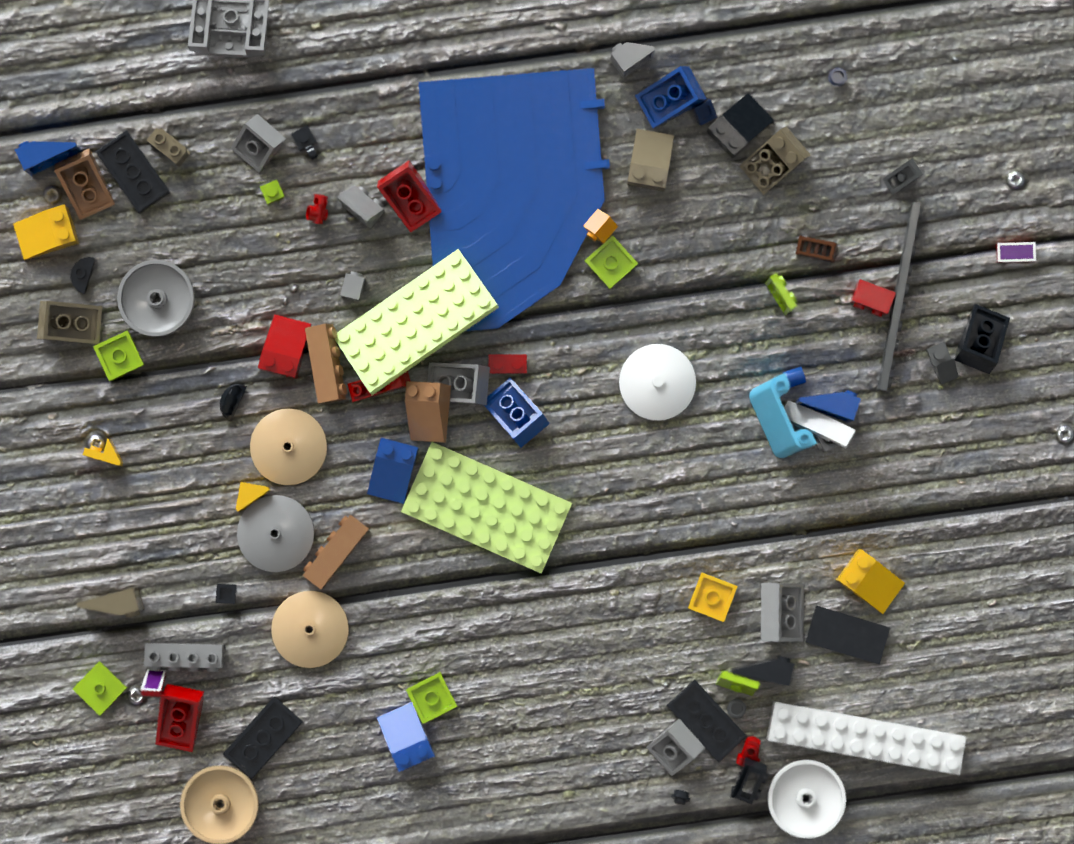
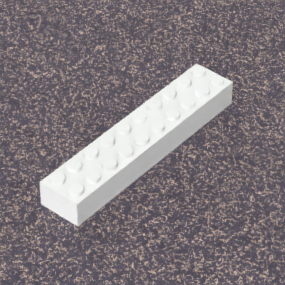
(866, 738)

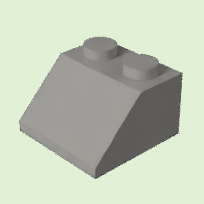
(630, 57)
(257, 142)
(675, 747)

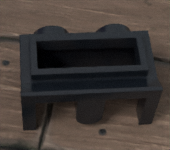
(749, 766)

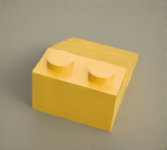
(46, 232)
(870, 581)

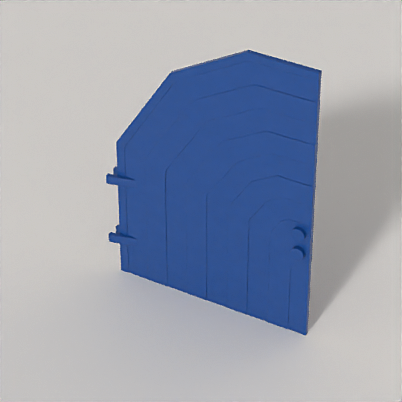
(513, 178)

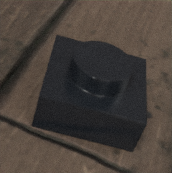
(226, 593)

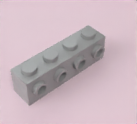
(184, 655)

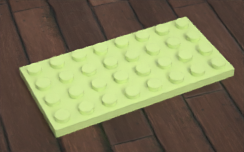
(415, 321)
(486, 507)

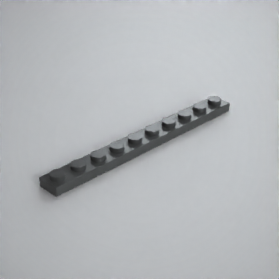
(898, 305)

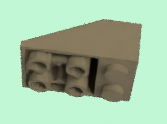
(775, 160)

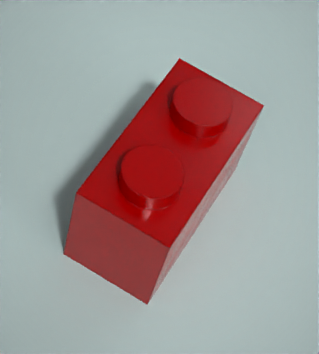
(872, 298)

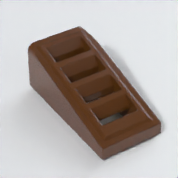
(834, 247)

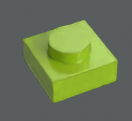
(272, 192)

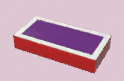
(1016, 252)
(153, 683)

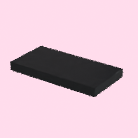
(132, 172)
(847, 634)
(706, 720)
(263, 737)

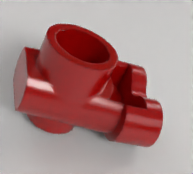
(318, 212)
(750, 750)

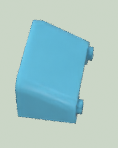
(774, 419)

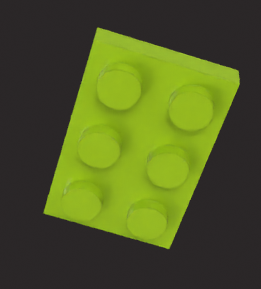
(785, 300)

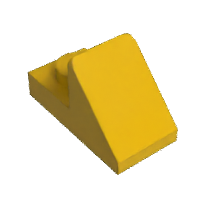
(109, 455)

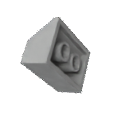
(782, 612)

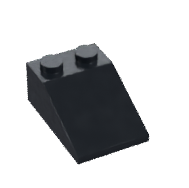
(740, 125)
(982, 339)
(770, 670)

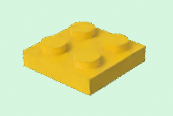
(712, 597)

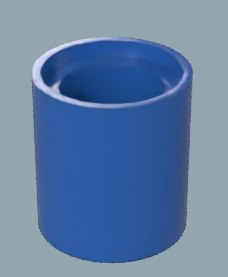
(795, 376)

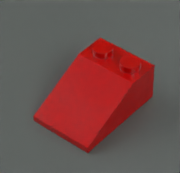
(409, 196)
(284, 347)
(179, 717)

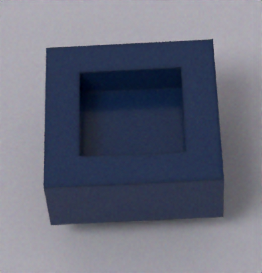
(704, 112)

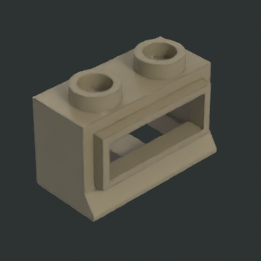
(168, 146)

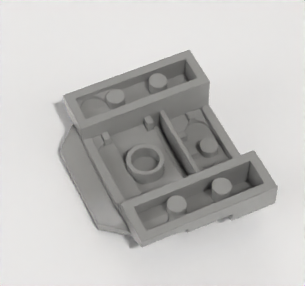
(229, 27)

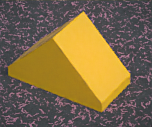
(248, 494)

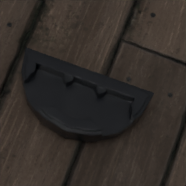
(81, 273)
(230, 400)

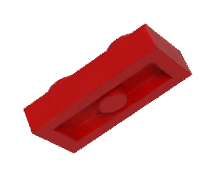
(507, 363)

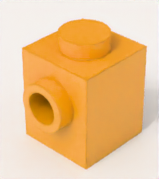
(600, 226)

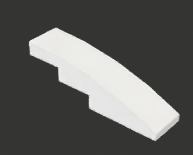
(819, 424)

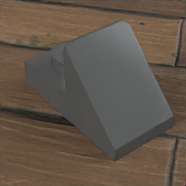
(902, 176)
(942, 363)

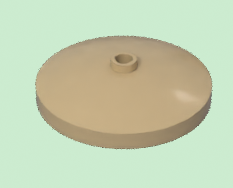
(306, 451)
(328, 625)
(204, 815)

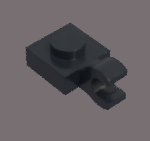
(304, 140)

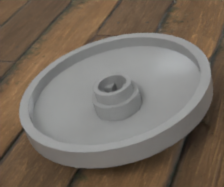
(138, 295)
(293, 539)

